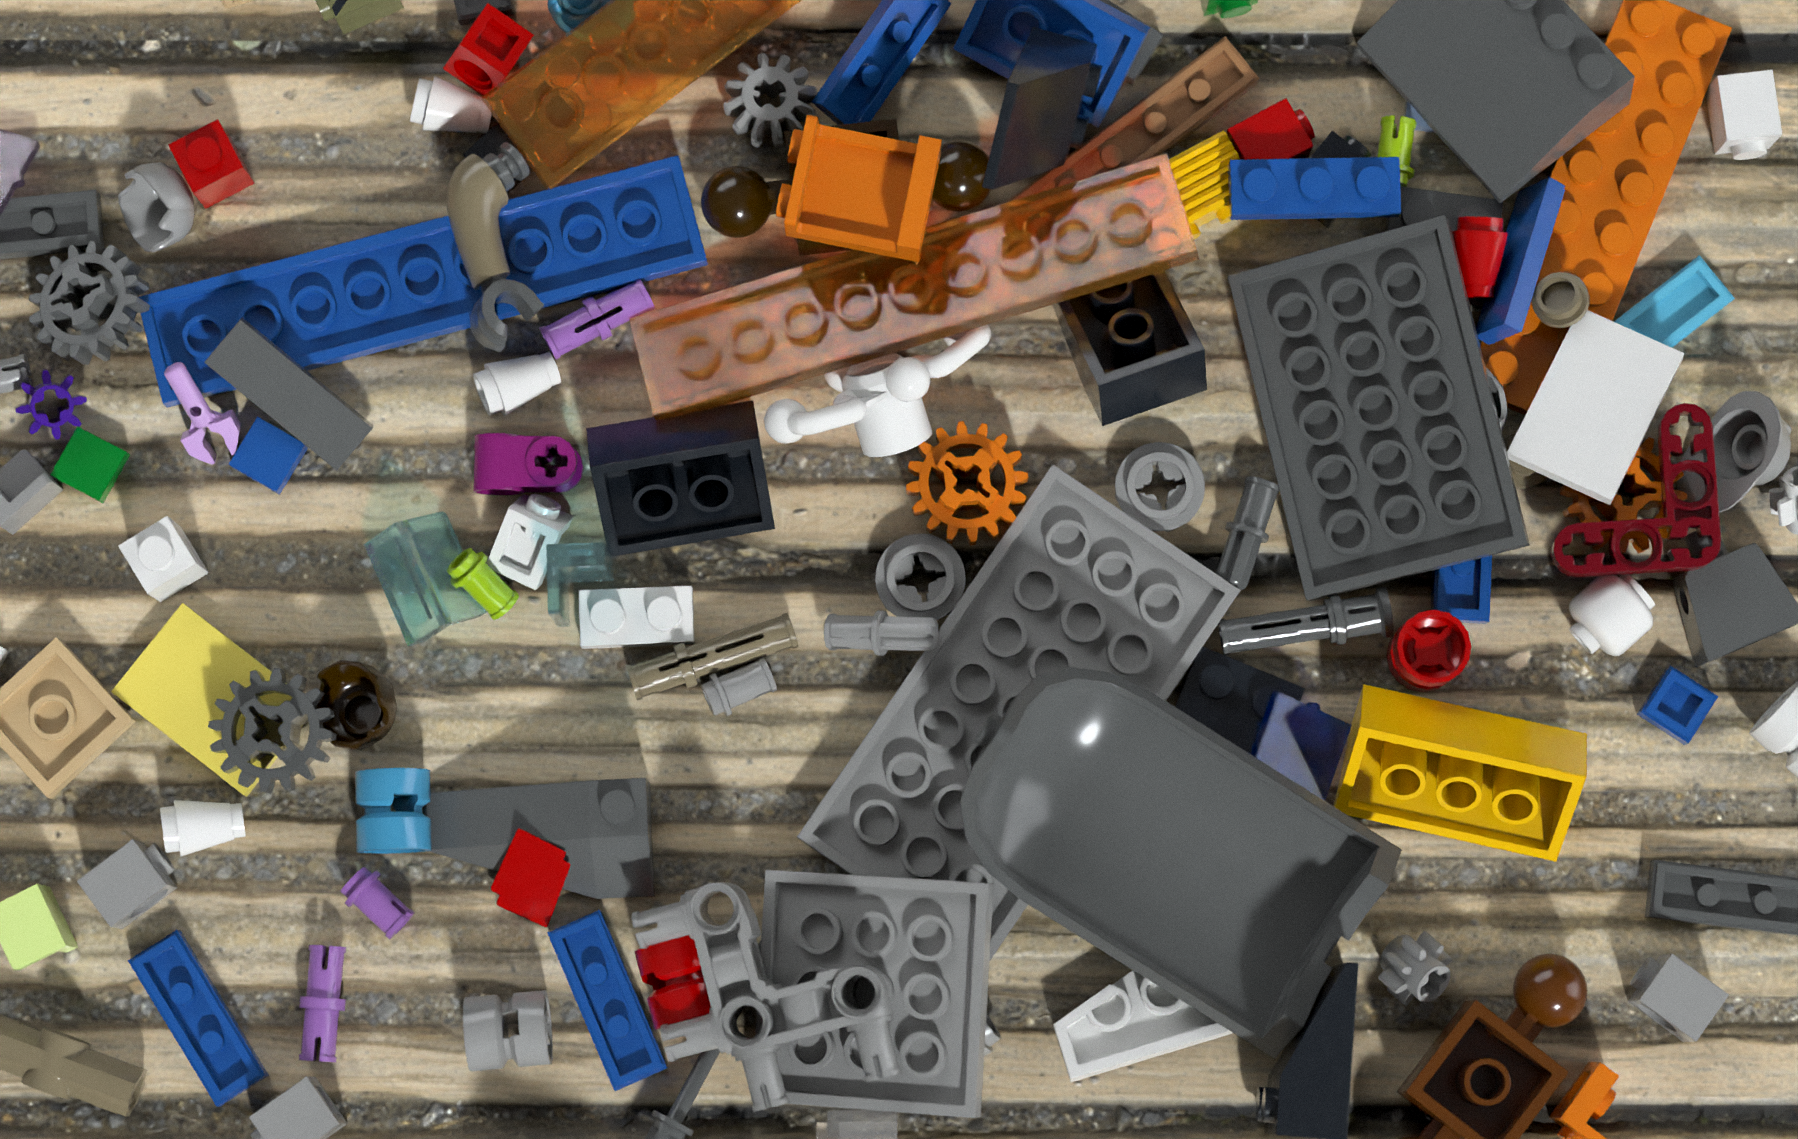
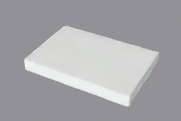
(1595, 406)

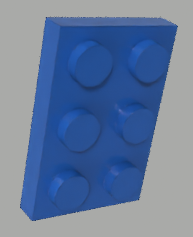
(1000, 28)

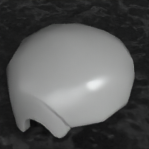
(157, 206)

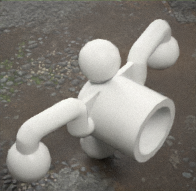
(879, 398)

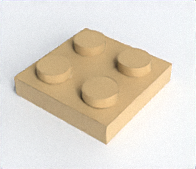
(57, 718)

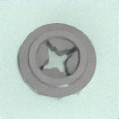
(1174, 465)
(936, 557)

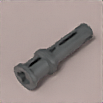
(1332, 620)

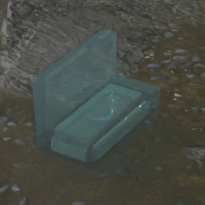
(573, 564)
(412, 570)

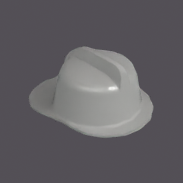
(1748, 447)

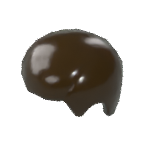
(361, 704)

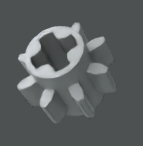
(1415, 968)

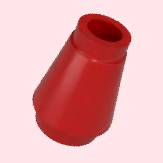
(1480, 253)

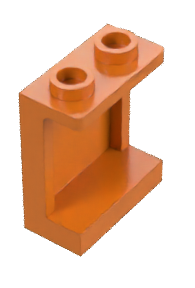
(859, 190)

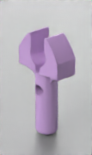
(201, 416)

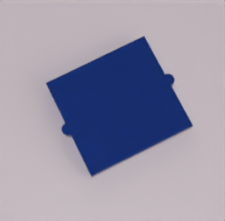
(1301, 742)

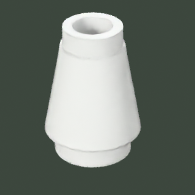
(449, 108)
(515, 381)
(200, 825)

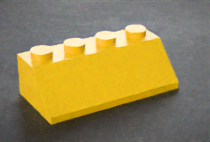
(1461, 773)

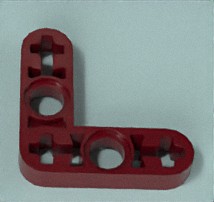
(1677, 514)

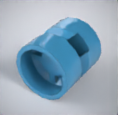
(387, 831)

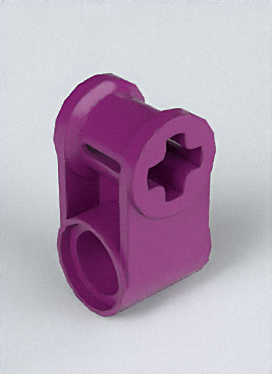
(514, 464)

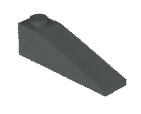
(596, 822)

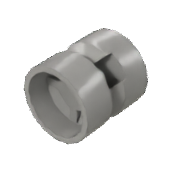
(487, 1030)

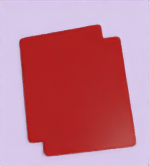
(531, 878)

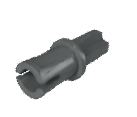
(1247, 531)

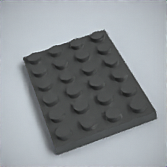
(1378, 409)

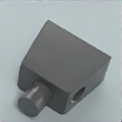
(1731, 601)

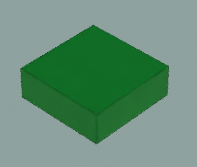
(90, 465)

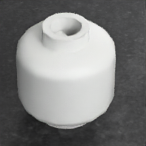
(1611, 614)

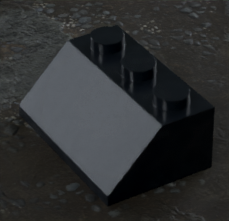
(680, 479)

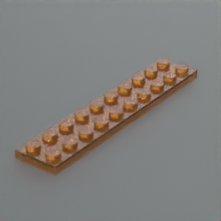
(878, 304)

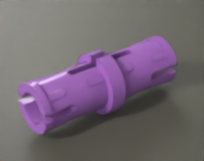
(561, 334)
(322, 1003)

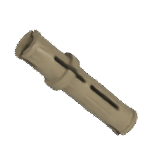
(711, 656)

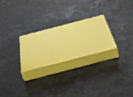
(183, 677)

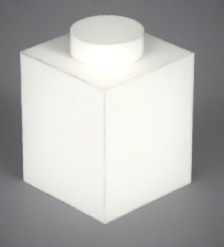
(1743, 114)
(163, 559)

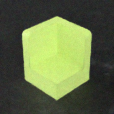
(33, 927)

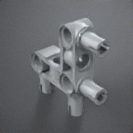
(738, 979)

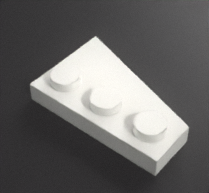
(1129, 1025)

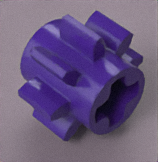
(36, 395)

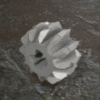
(773, 82)

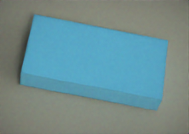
(1678, 305)

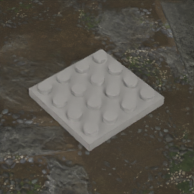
(936, 956)

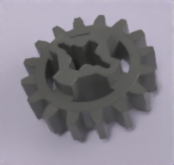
(89, 302)
(252, 747)

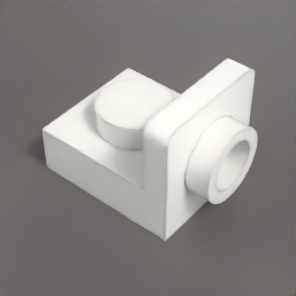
(523, 537)

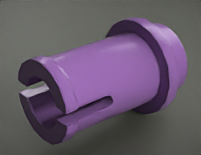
(376, 902)

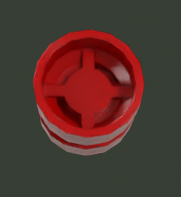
(1428, 650)
(676, 981)

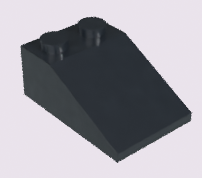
(1042, 107)
(1133, 347)
(1313, 1074)

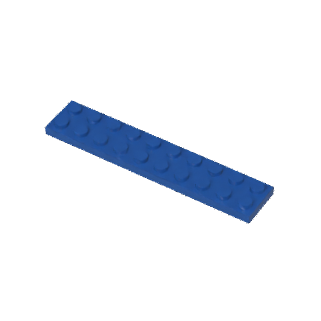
(413, 280)

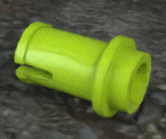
(1400, 146)
(482, 583)

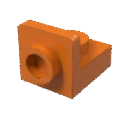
(1586, 1098)

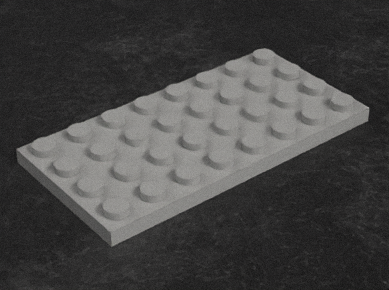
(1058, 592)

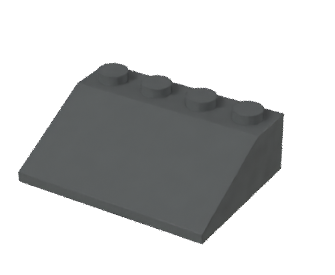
(1500, 80)

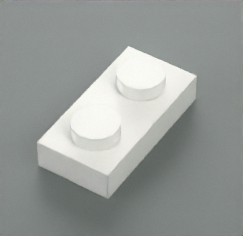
(636, 617)

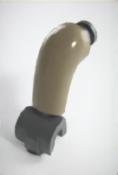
(473, 208)

